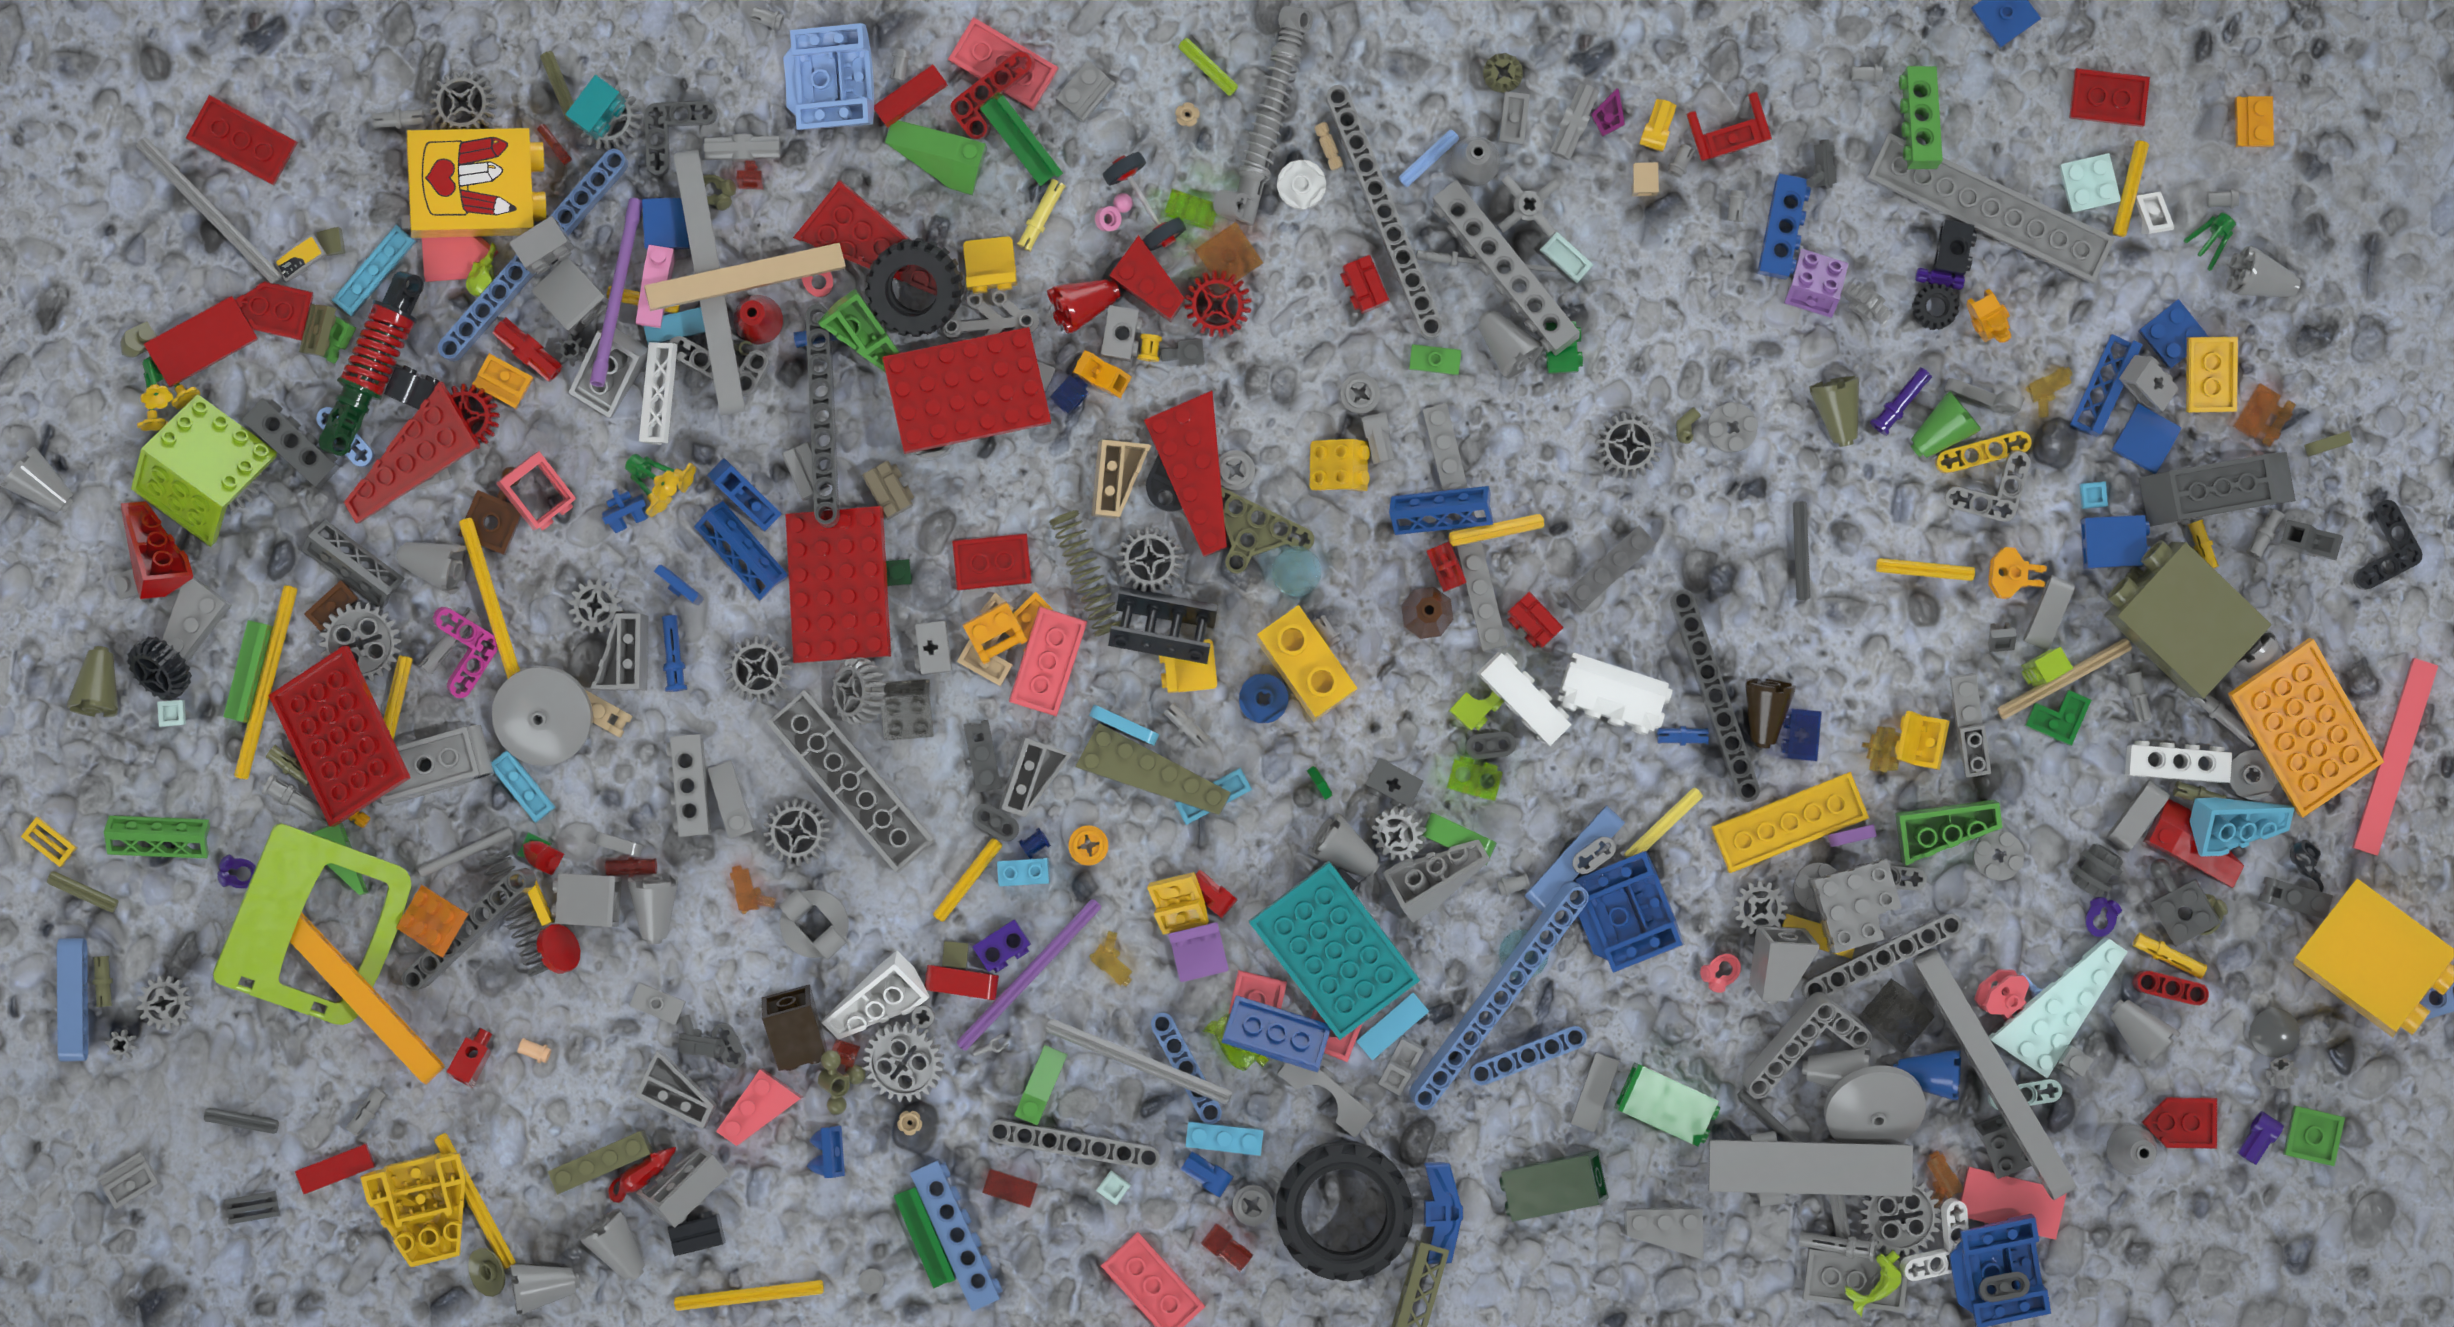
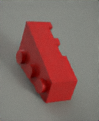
(1147, 281)

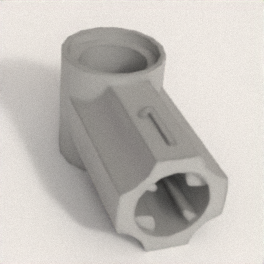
(1377, 432)

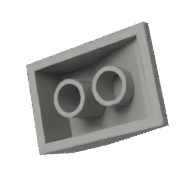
(625, 364)

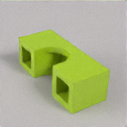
(2046, 667)
(1473, 711)

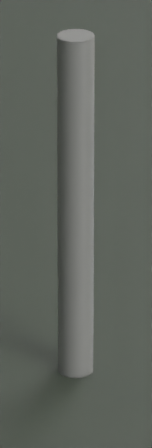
(465, 852)

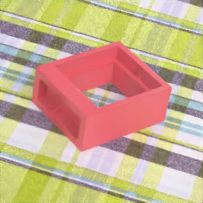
(562, 507)

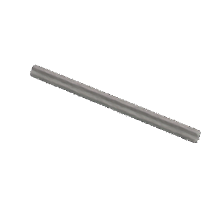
(209, 211)
(1138, 1061)

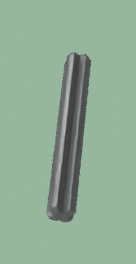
(1801, 550)

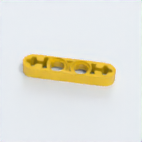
(1983, 452)

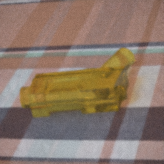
(2043, 389)
(1106, 960)

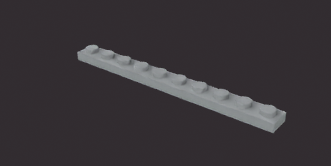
(1472, 554)

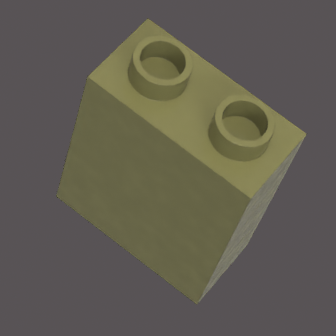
(2185, 617)

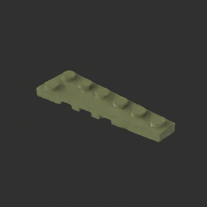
(1135, 765)

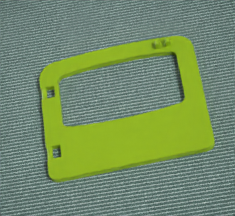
(274, 904)

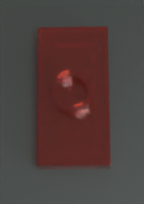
(1010, 1188)

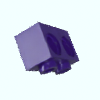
(999, 940)

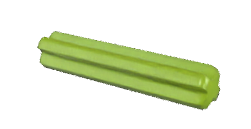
(1208, 66)

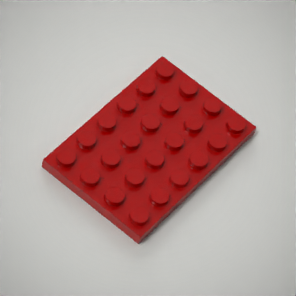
(966, 390)
(838, 585)
(339, 736)

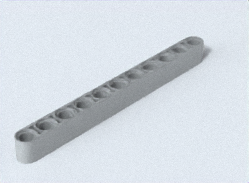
(1384, 199)
(706, 259)
(1994, 1074)

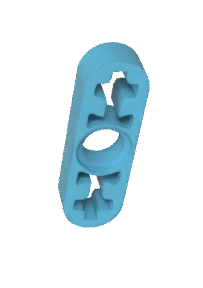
(1124, 725)

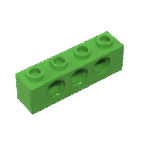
(1925, 81)

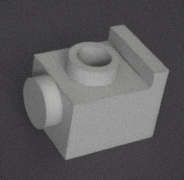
(2074, 1062)

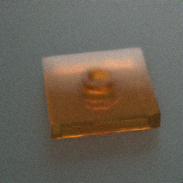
(1230, 252)

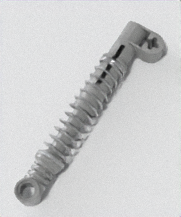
(1244, 203)

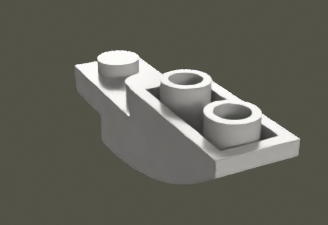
(1969, 725)

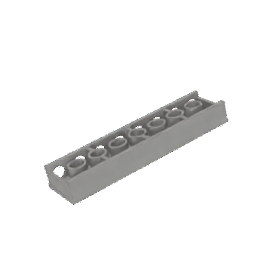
(851, 781)
(1810, 1167)

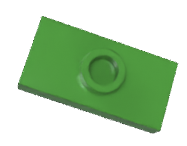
(1435, 359)

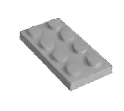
(1831, 1271)

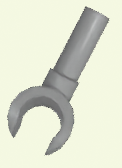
(993, 1045)

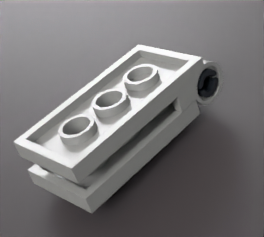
(455, 760)

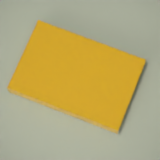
(2211, 374)

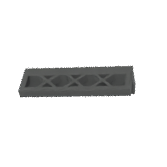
(348, 566)

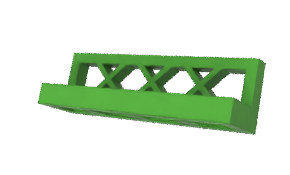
(247, 671)
(155, 832)

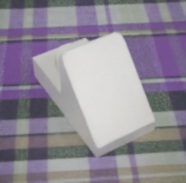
(2153, 213)

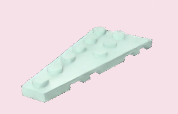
(2055, 1014)

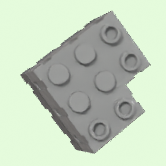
(1851, 904)

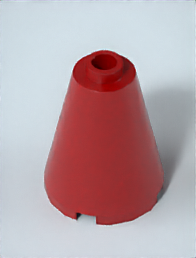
(764, 325)

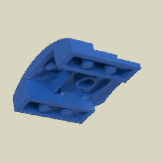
(1628, 913)
(1996, 1251)

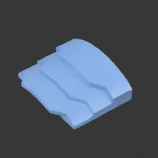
(830, 77)

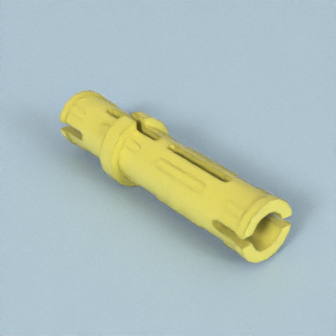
(1036, 223)

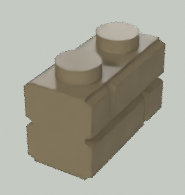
(888, 490)

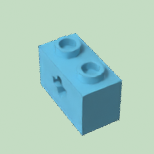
(1023, 872)

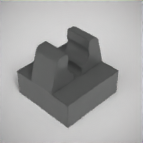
(2002, 639)

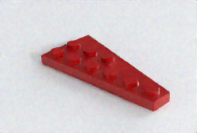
(861, 232)
(420, 450)
(1189, 453)

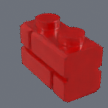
(1364, 284)
(1534, 621)

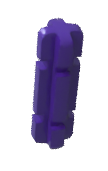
(1956, 281)

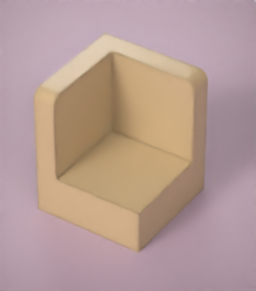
(1645, 179)

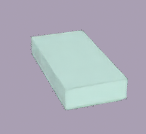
(1566, 257)

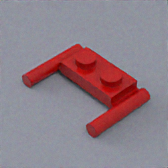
(1733, 137)

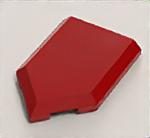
(277, 309)
(2184, 1122)

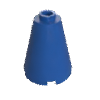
(1935, 1072)

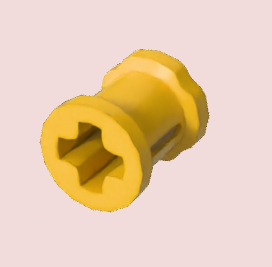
(1149, 348)

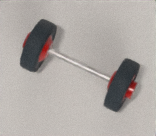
(1124, 169)

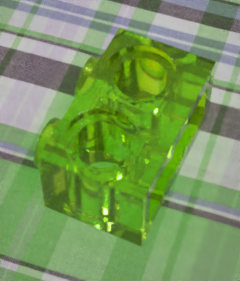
(1191, 210)
(1472, 785)

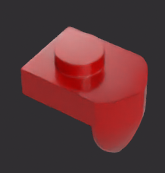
(542, 856)

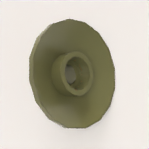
(486, 1272)

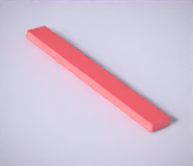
(2395, 756)

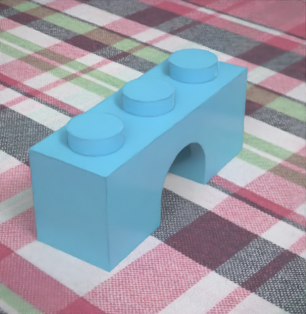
(1224, 1138)

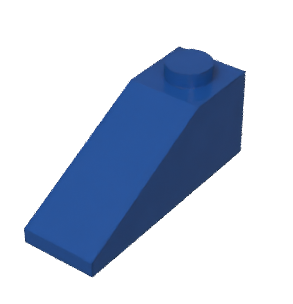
(744, 494)

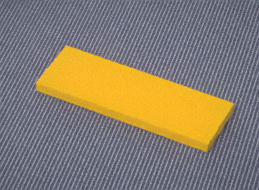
(1789, 822)

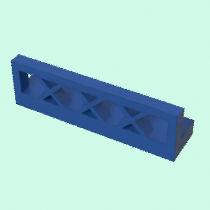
(2113, 391)
(1439, 505)
(744, 547)

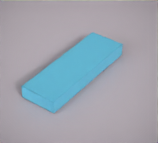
(677, 324)
(1233, 782)
(522, 786)
(1392, 1026)

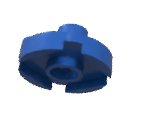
(1266, 684)

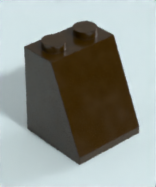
(793, 1028)

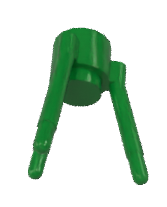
(2220, 227)

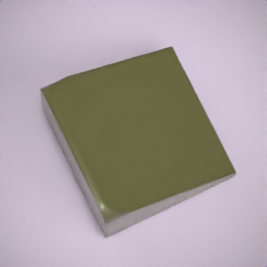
(332, 241)
(955, 954)

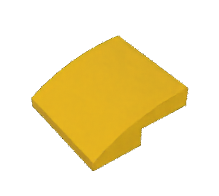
(1178, 903)

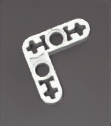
(1925, 1258)

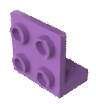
(1817, 283)
(1198, 952)

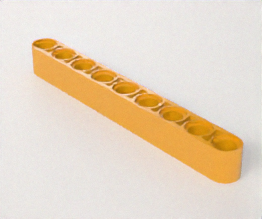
(365, 1001)

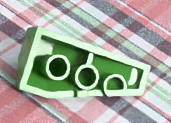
(945, 156)

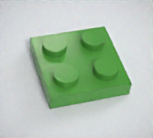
(2314, 1135)

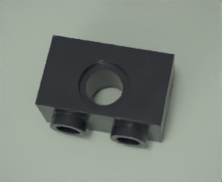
(1957, 233)

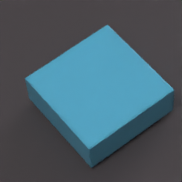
(2093, 495)

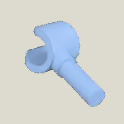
(2032, 987)

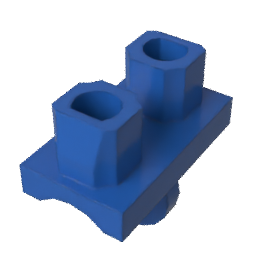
(615, 515)

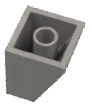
(570, 296)
(587, 900)
(1780, 961)

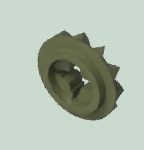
(1491, 73)

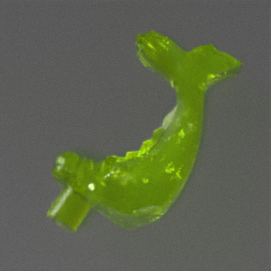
(1237, 1057)

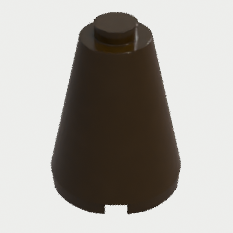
(1767, 709)

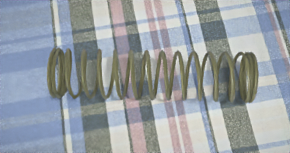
(1065, 517)

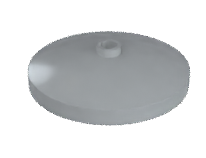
(559, 702)
(1875, 1106)

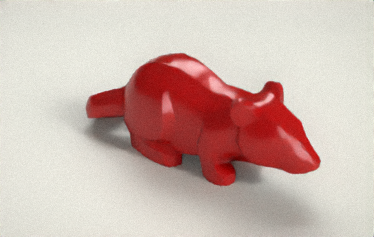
(640, 1174)

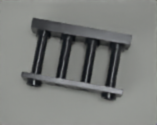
(1164, 607)

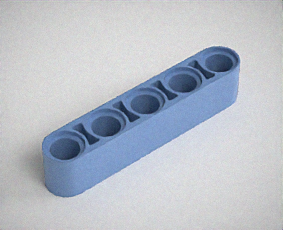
(1561, 871)
(72, 999)
(1184, 1055)
(1540, 1055)

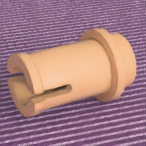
(534, 1050)

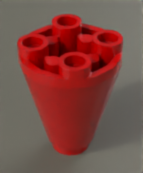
(1081, 302)

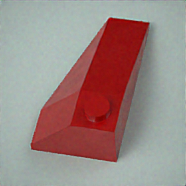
(154, 556)
(2174, 836)

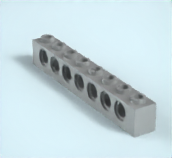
(1456, 197)

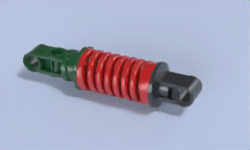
(373, 353)

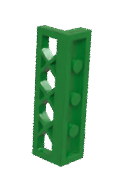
(1020, 139)
(925, 1237)

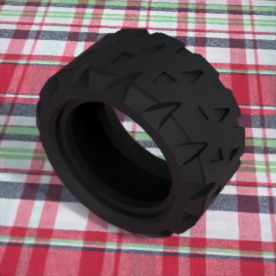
(1349, 1264)

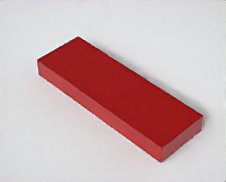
(910, 95)
(335, 1169)

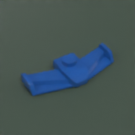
(1444, 1211)

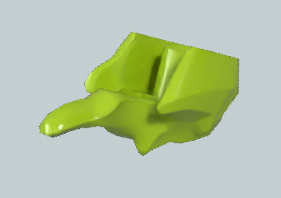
(481, 273)

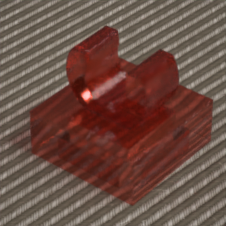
(750, 177)
(847, 1052)

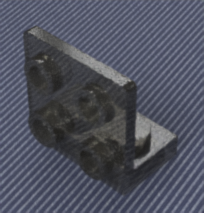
(907, 710)

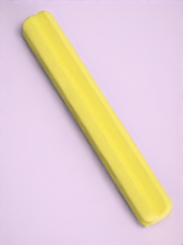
(1665, 823)

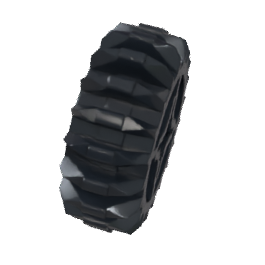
(159, 668)

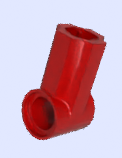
(1215, 896)

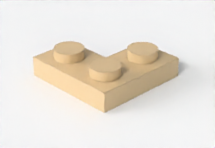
(995, 670)

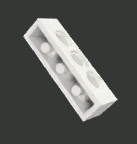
(2217, 771)

